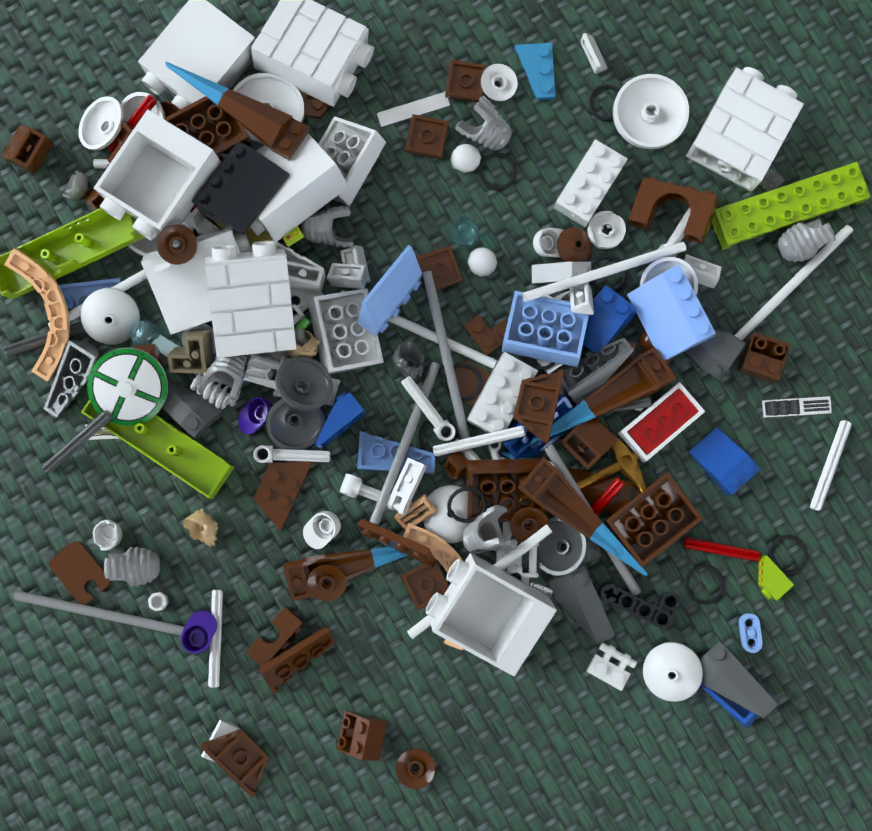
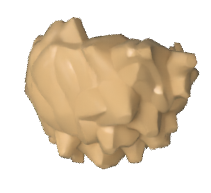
(308, 349)
(202, 527)

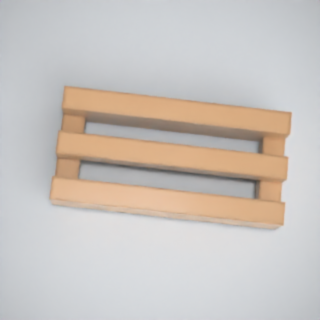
(427, 503)

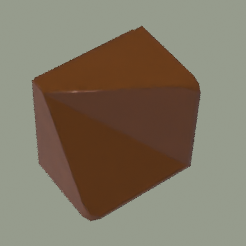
(456, 466)

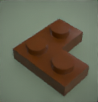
(486, 338)

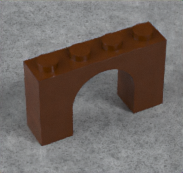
(654, 193)

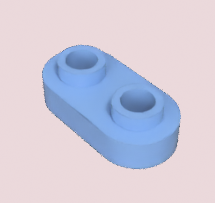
(750, 632)

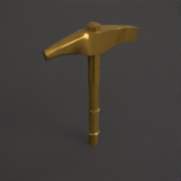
(624, 462)

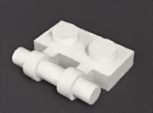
(609, 672)

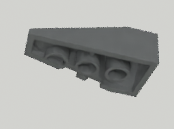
(717, 353)
(594, 369)
(71, 375)
(190, 409)
(580, 600)
(731, 680)

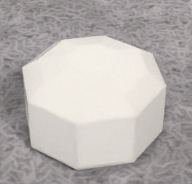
(158, 601)

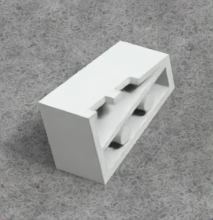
(303, 272)

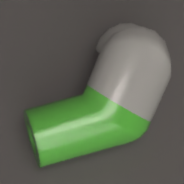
(300, 331)

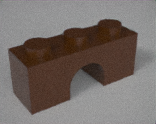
(288, 624)

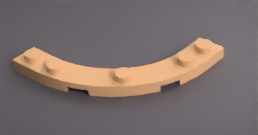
(55, 307)
(440, 549)

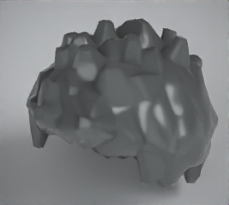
(409, 359)

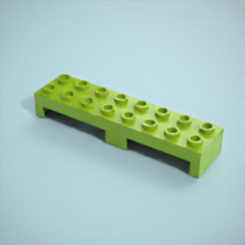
(790, 205)
(70, 248)
(173, 452)

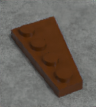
(404, 545)
(285, 665)

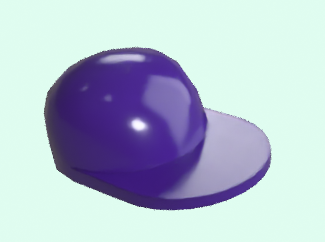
(254, 415)
(198, 632)

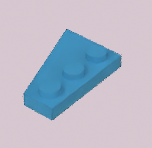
(539, 68)

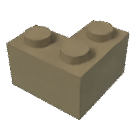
(196, 354)

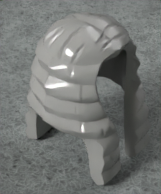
(493, 132)
(319, 227)
(805, 240)
(227, 372)
(485, 533)
(134, 566)

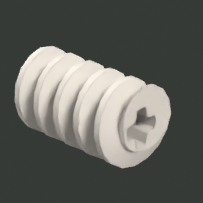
(213, 392)

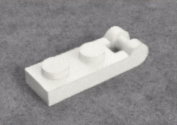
(406, 486)

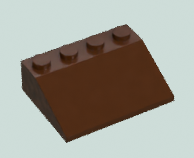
(209, 125)
(499, 483)
(654, 519)

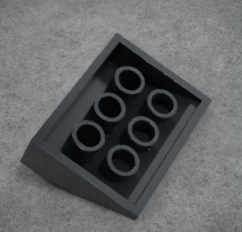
(240, 188)

